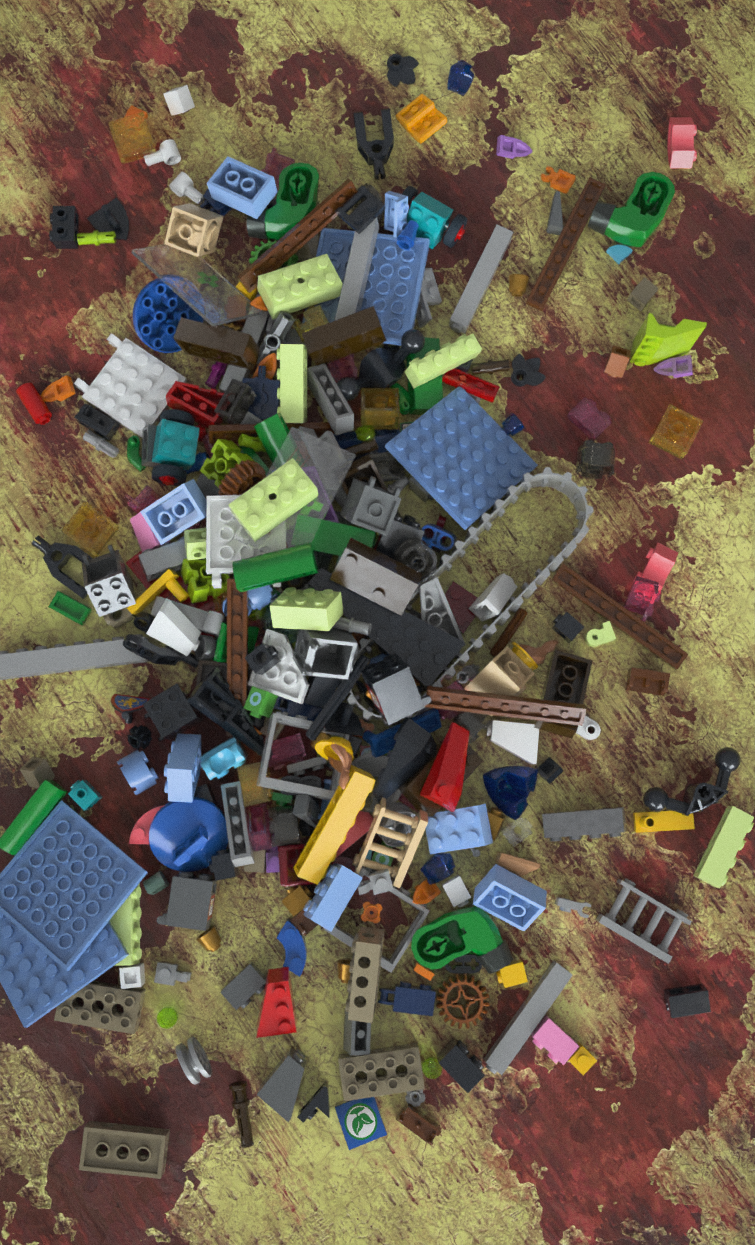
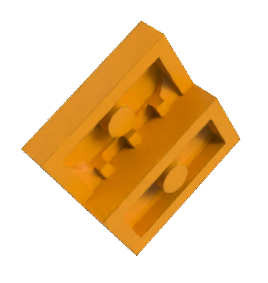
(421, 118)

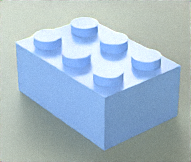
(242, 187)
(176, 511)
(183, 768)
(458, 829)
(332, 896)
(510, 897)

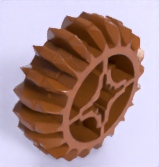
(241, 478)
(471, 999)

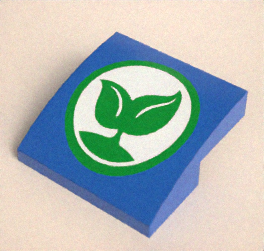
(360, 1121)

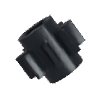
(139, 737)

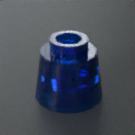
(512, 425)

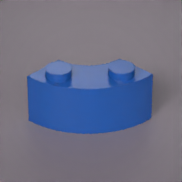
(294, 946)

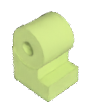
(598, 637)

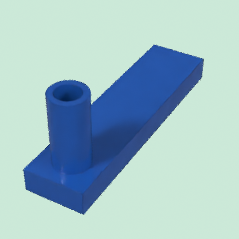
(385, 742)

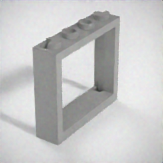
(263, 781)
(389, 964)

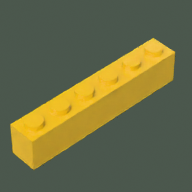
(334, 825)

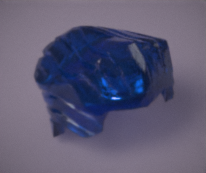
(460, 77)
(438, 867)

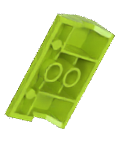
(661, 342)

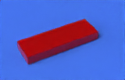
(471, 384)

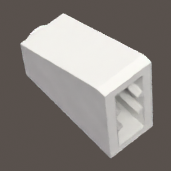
(494, 597)
(174, 629)
(516, 738)

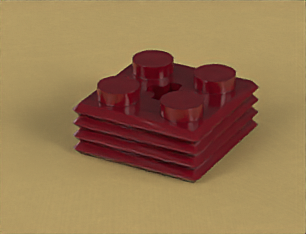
(288, 857)

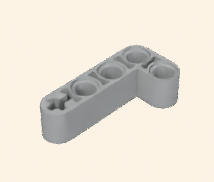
(204, 621)

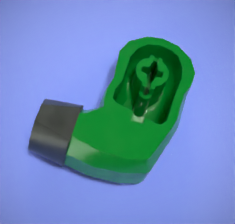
(296, 187)
(640, 214)
(457, 935)

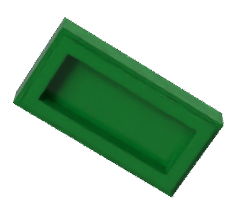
(70, 608)

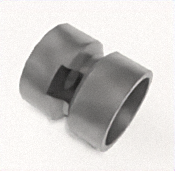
(206, 648)

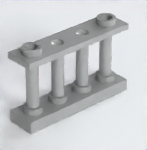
(644, 939)

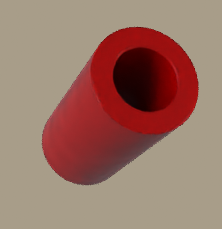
(34, 403)

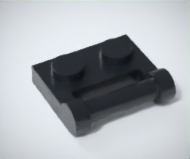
(364, 213)

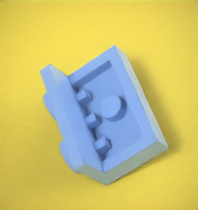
(396, 212)

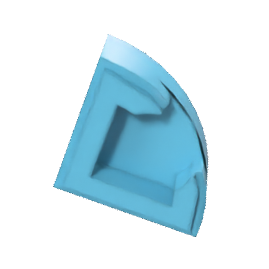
(619, 252)

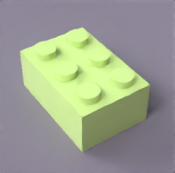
(307, 609)

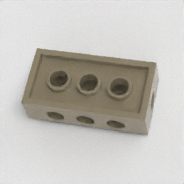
(364, 974)
(109, 1017)
(379, 1085)
(117, 1161)

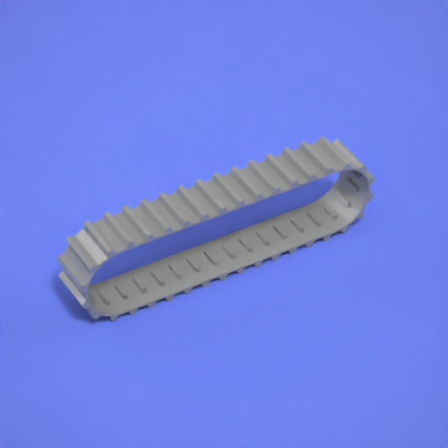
(545, 479)

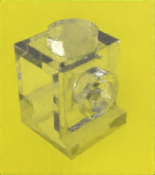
(513, 838)

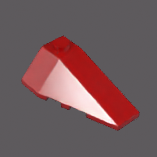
(447, 773)

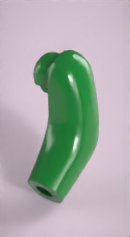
(404, 399)
(133, 453)

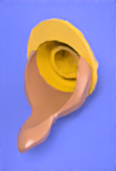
(533, 656)
(339, 754)

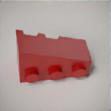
(195, 401)
(277, 1007)

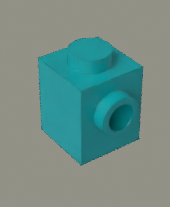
(84, 794)

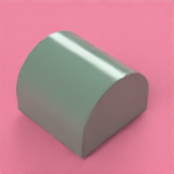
(155, 883)

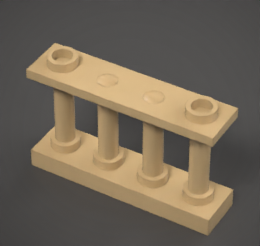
(404, 856)

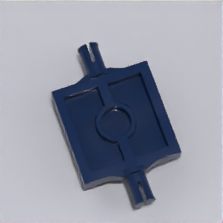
(266, 399)

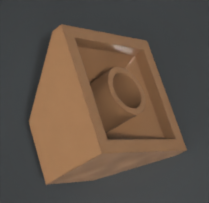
(515, 864)

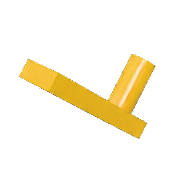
(167, 580)
(662, 821)

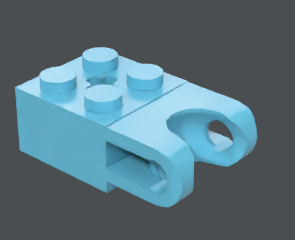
(222, 757)

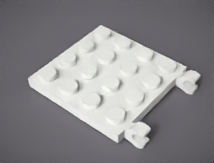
(131, 386)
(220, 541)

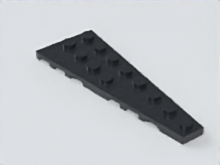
(412, 639)

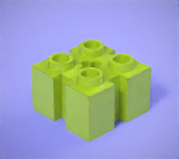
(224, 457)
(199, 581)

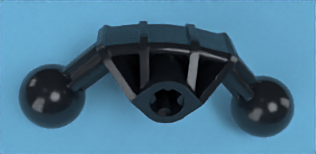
(382, 367)
(657, 799)

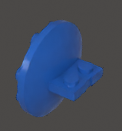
(158, 315)
(188, 834)

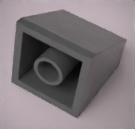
(283, 1083)

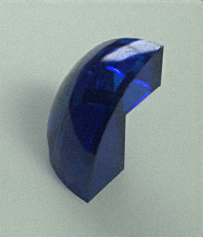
(510, 788)

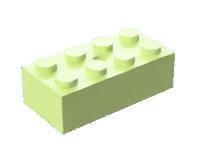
(299, 286)
(292, 382)
(260, 513)

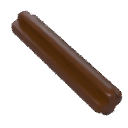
(508, 632)

